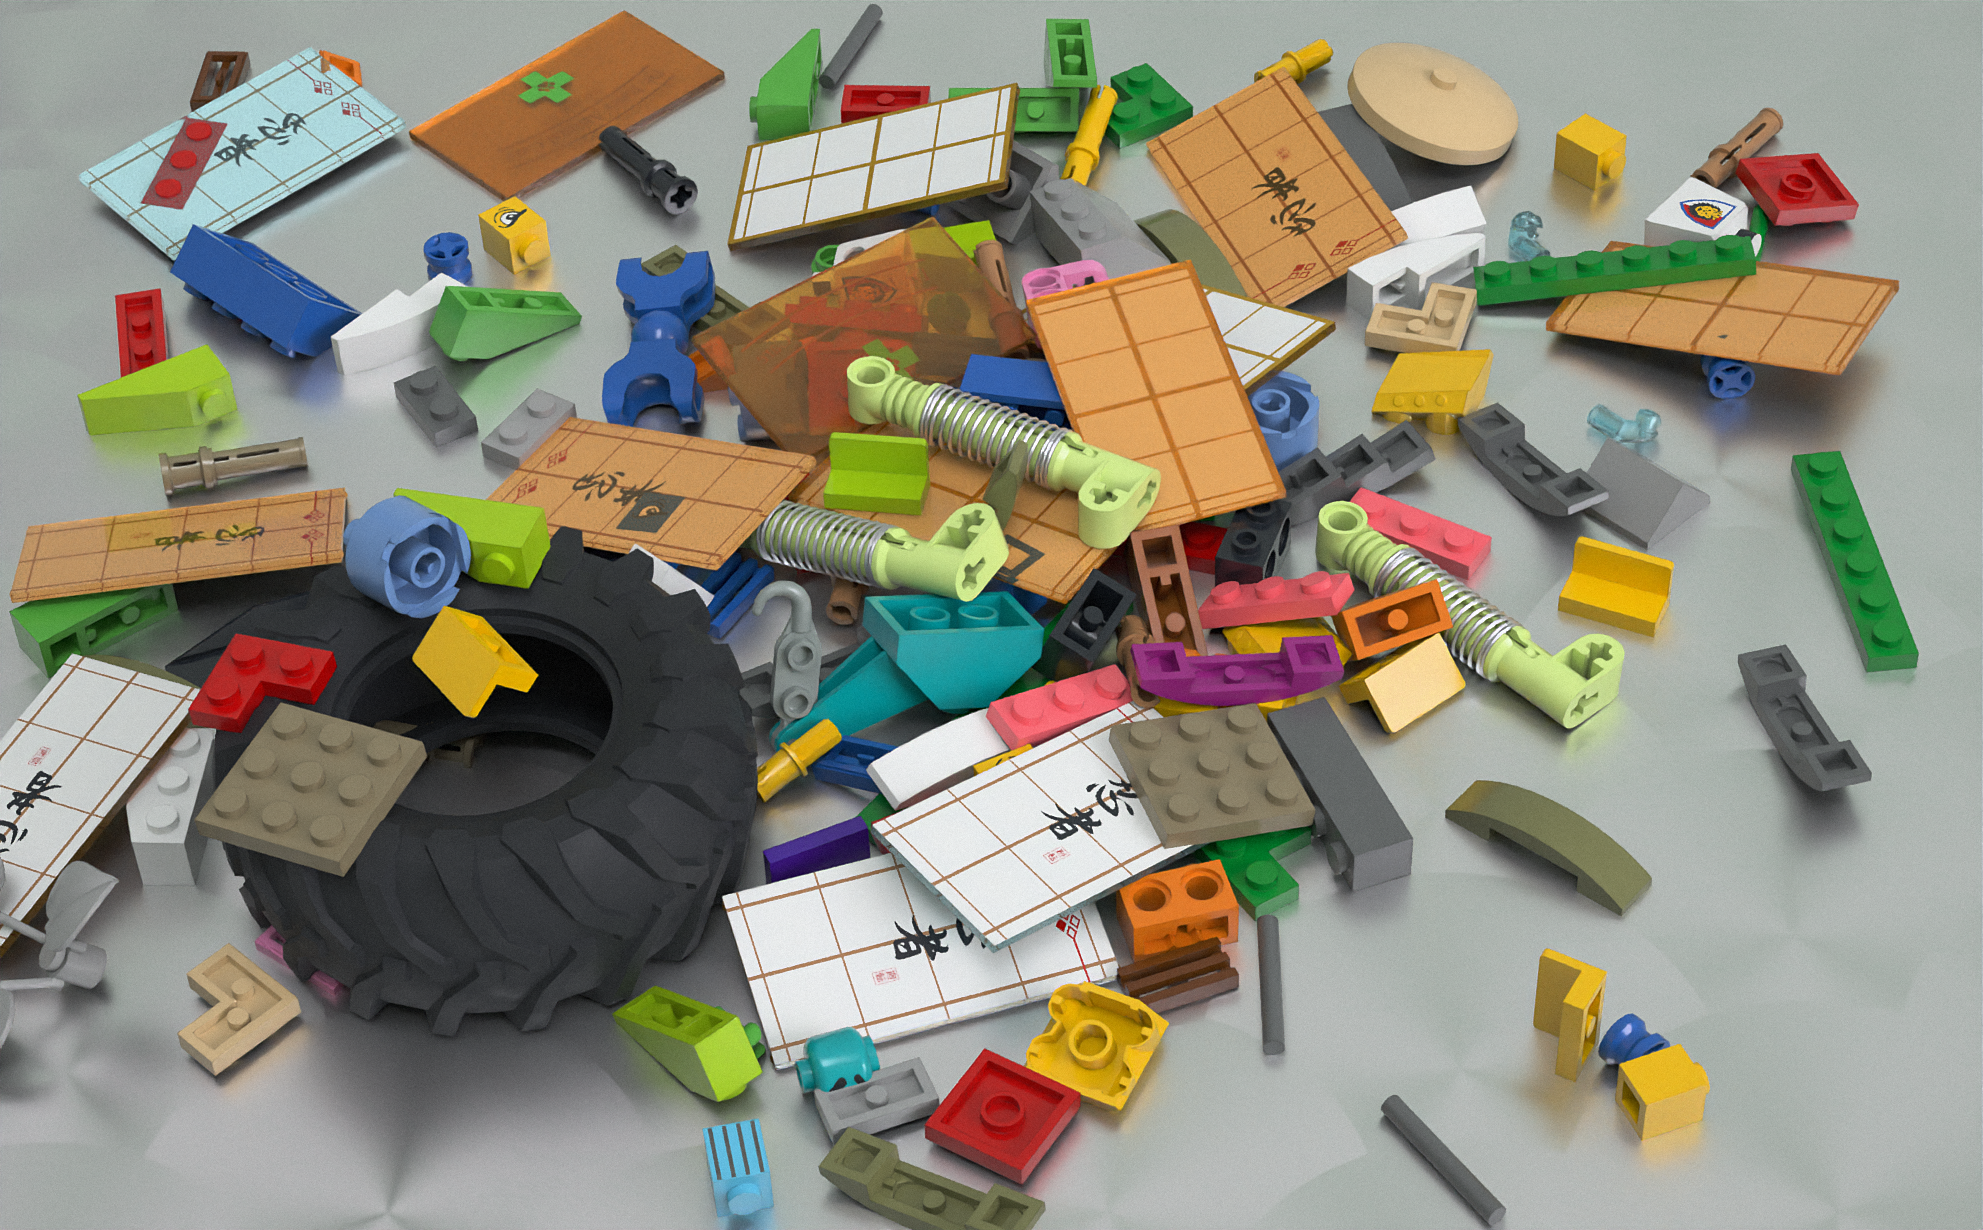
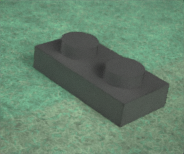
(435, 406)

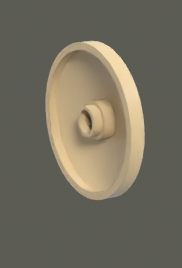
(1432, 103)

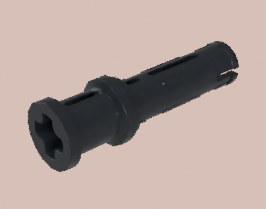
(656, 177)

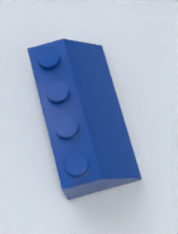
(261, 292)

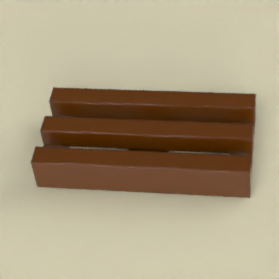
(242, 63)
(1174, 970)

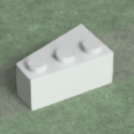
(165, 810)

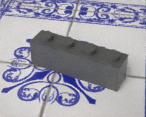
(1352, 812)

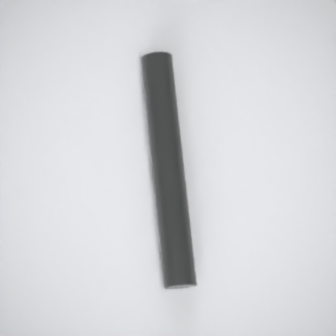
(850, 46)
(1270, 985)
(1443, 1159)

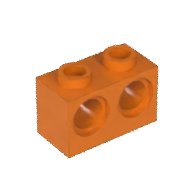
(1177, 909)

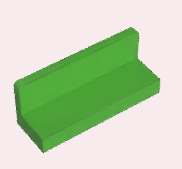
(1041, 109)

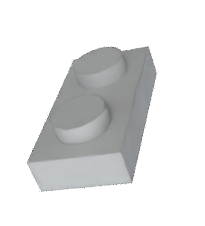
(527, 428)
(884, 1101)

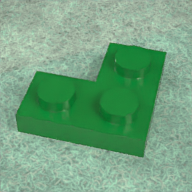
(1146, 106)
(1253, 868)

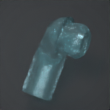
(1523, 236)
(1622, 430)

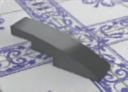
(1368, 153)
(1357, 464)

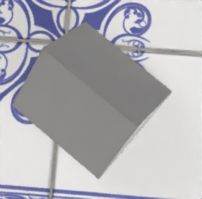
(1011, 208)
(1643, 496)

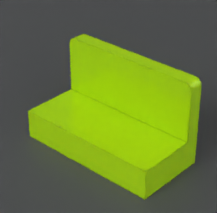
(877, 473)

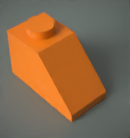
(1392, 620)

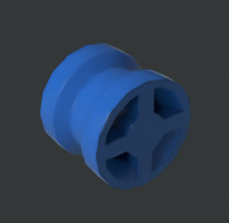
(448, 255)
(1727, 376)
(1629, 1040)

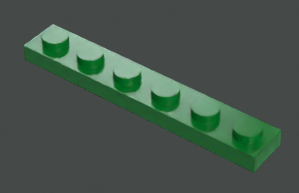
(1615, 270)
(1854, 562)

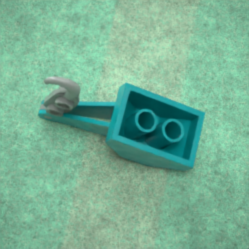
(916, 652)

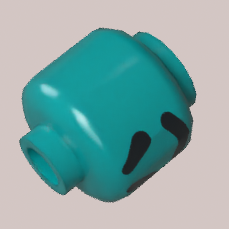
(836, 1060)

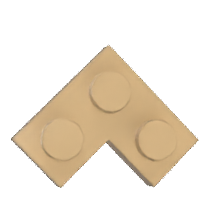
(1435, 328)
(244, 1009)

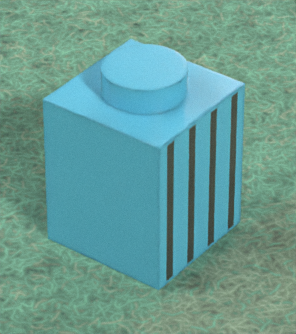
(738, 1168)

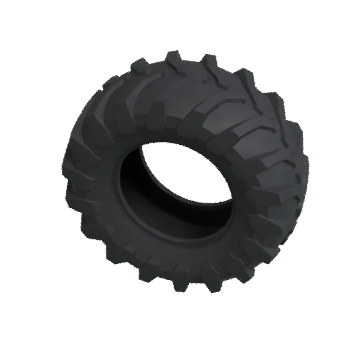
(549, 892)

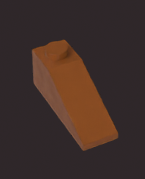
(1164, 587)

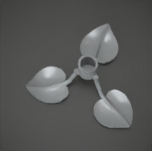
(65, 959)

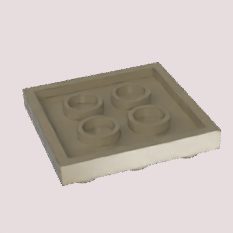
(1211, 776)
(311, 789)

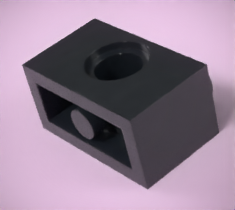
(1084, 628)

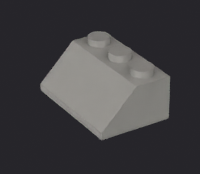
(1085, 225)

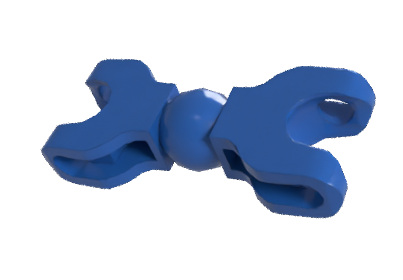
(656, 361)

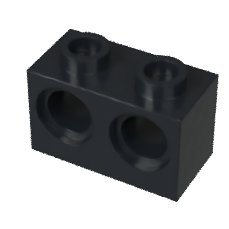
(1254, 543)

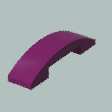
(1238, 679)

